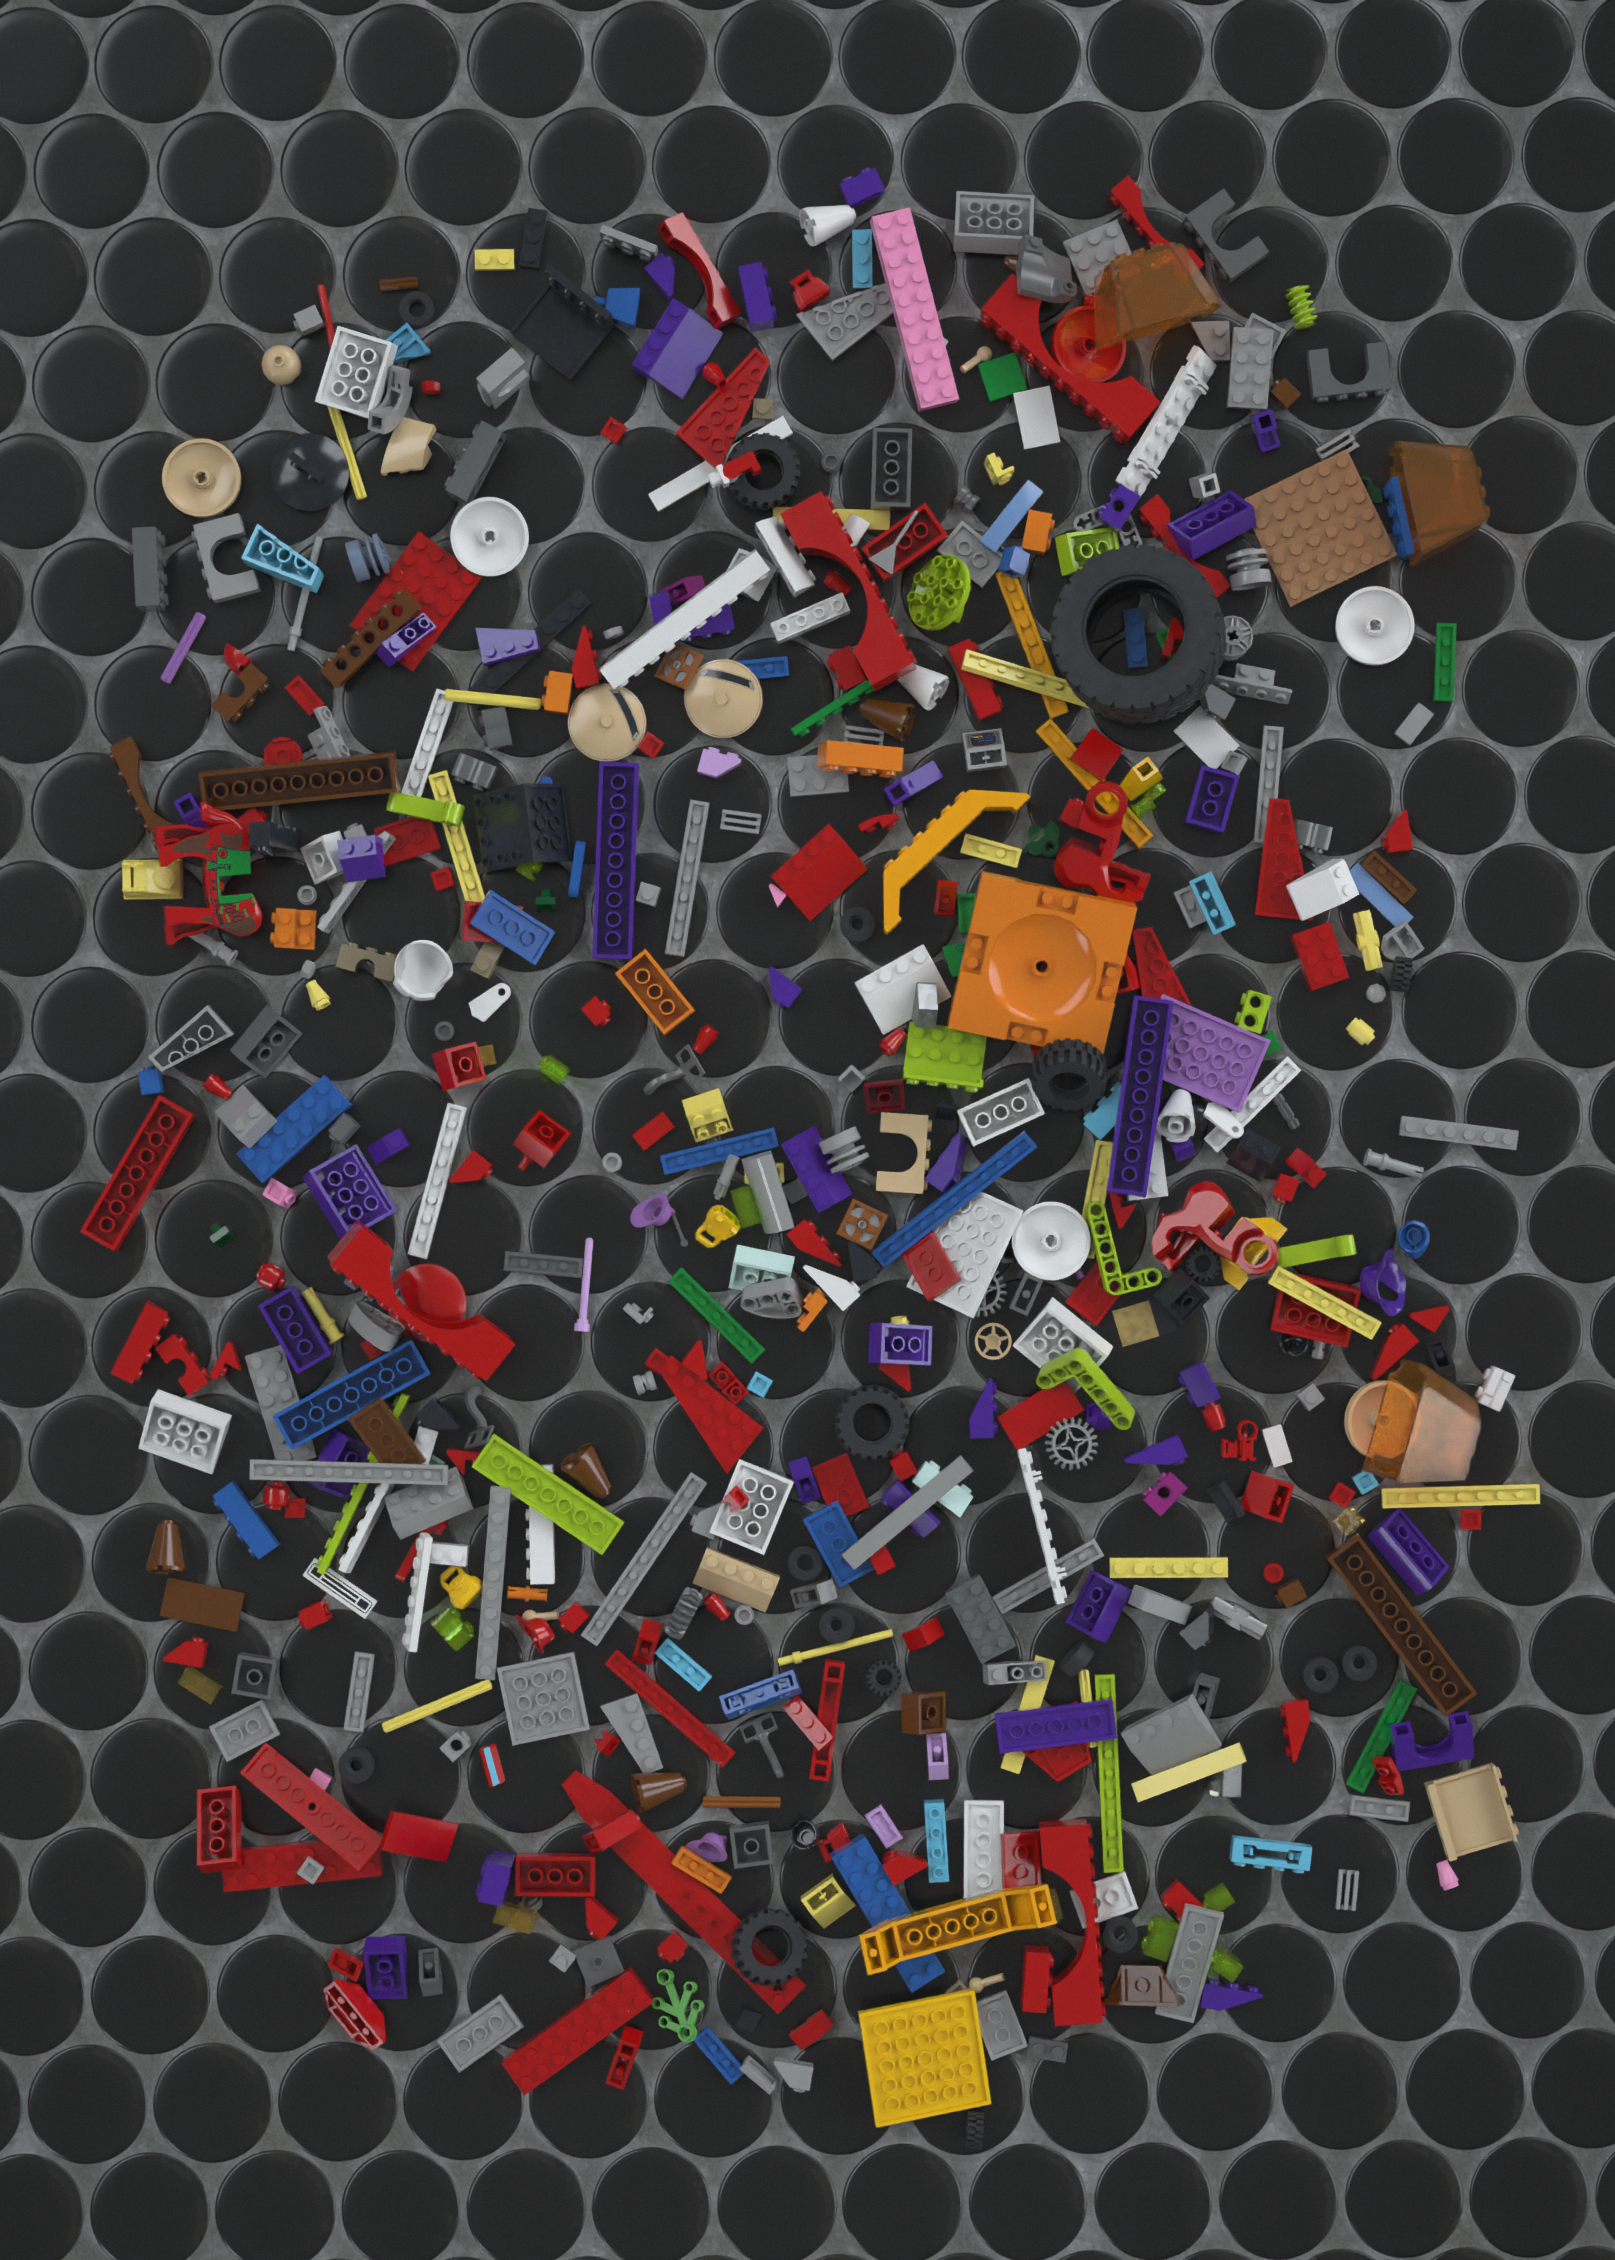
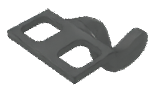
(683, 1070)
(470, 1396)
(762, 1736)

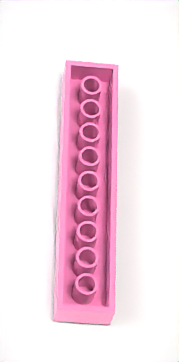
(914, 309)

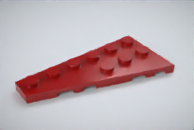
(719, 418)
(1279, 863)
(1154, 968)
(718, 1420)

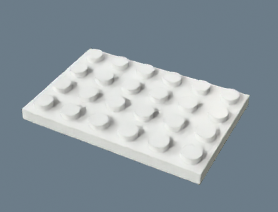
(975, 1244)

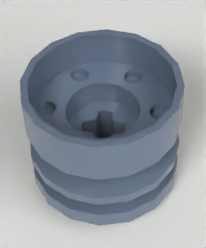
(367, 557)

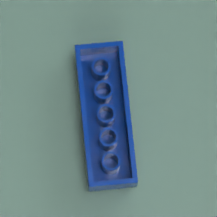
(295, 1129)

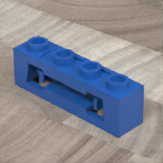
(760, 1694)

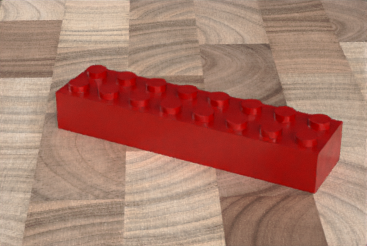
(138, 1173)
(278, 1866)
(577, 2030)

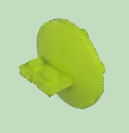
(939, 593)

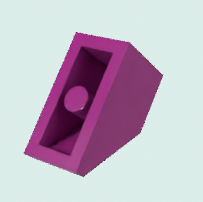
(684, 589)

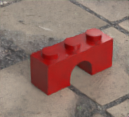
(176, 1348)

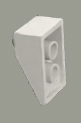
(1322, 889)
(837, 1288)

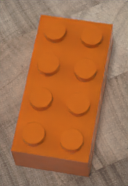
(860, 758)
(655, 992)

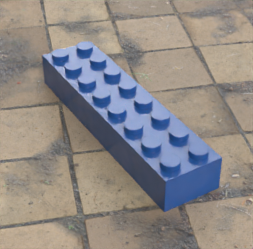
(350, 1394)
(880, 1902)

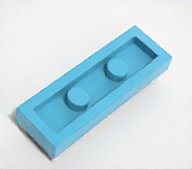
(862, 259)
(683, 1664)

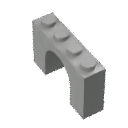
(502, 379)
(209, 536)

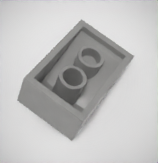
(245, 1116)

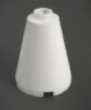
(825, 222)
(925, 686)
(1177, 1117)

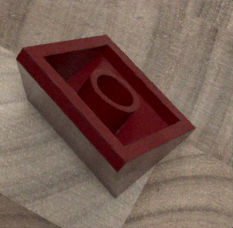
(884, 1096)

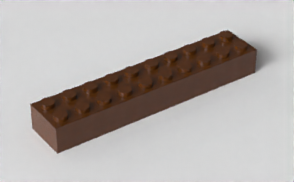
(300, 781)
(1400, 1625)

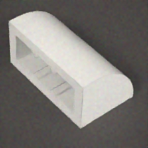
(856, 528)

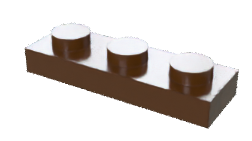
(1388, 877)

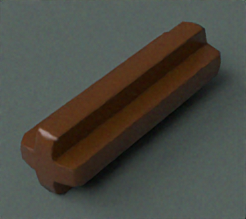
(398, 283)

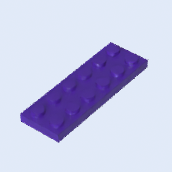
(1055, 1726)

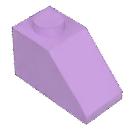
(937, 1756)

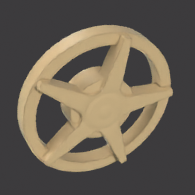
(993, 1341)

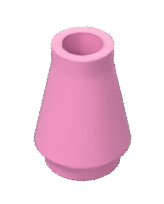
(1446, 1875)

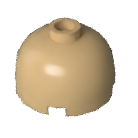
(281, 365)

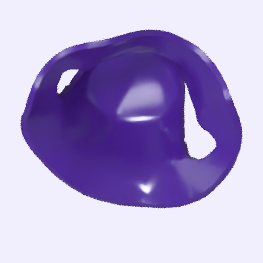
(1389, 1274)

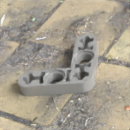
(1084, 517)

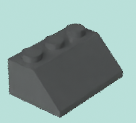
(266, 1041)

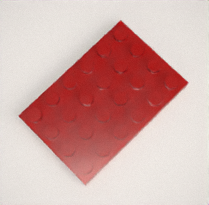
(434, 580)

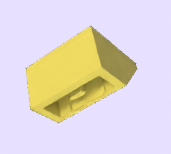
(707, 1115)
(827, 1901)

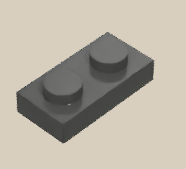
(1047, 2049)

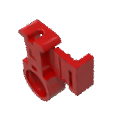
(1242, 1447)

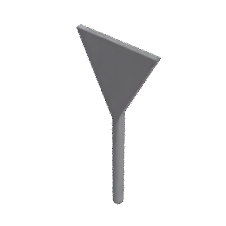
(886, 557)

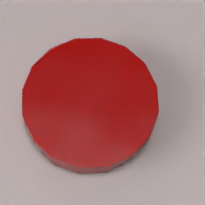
(282, 750)

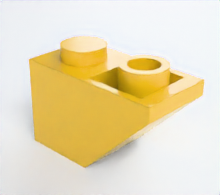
(1141, 778)

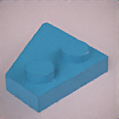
(408, 344)

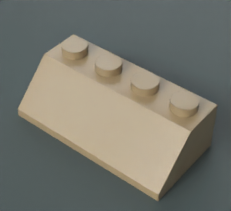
(736, 1579)

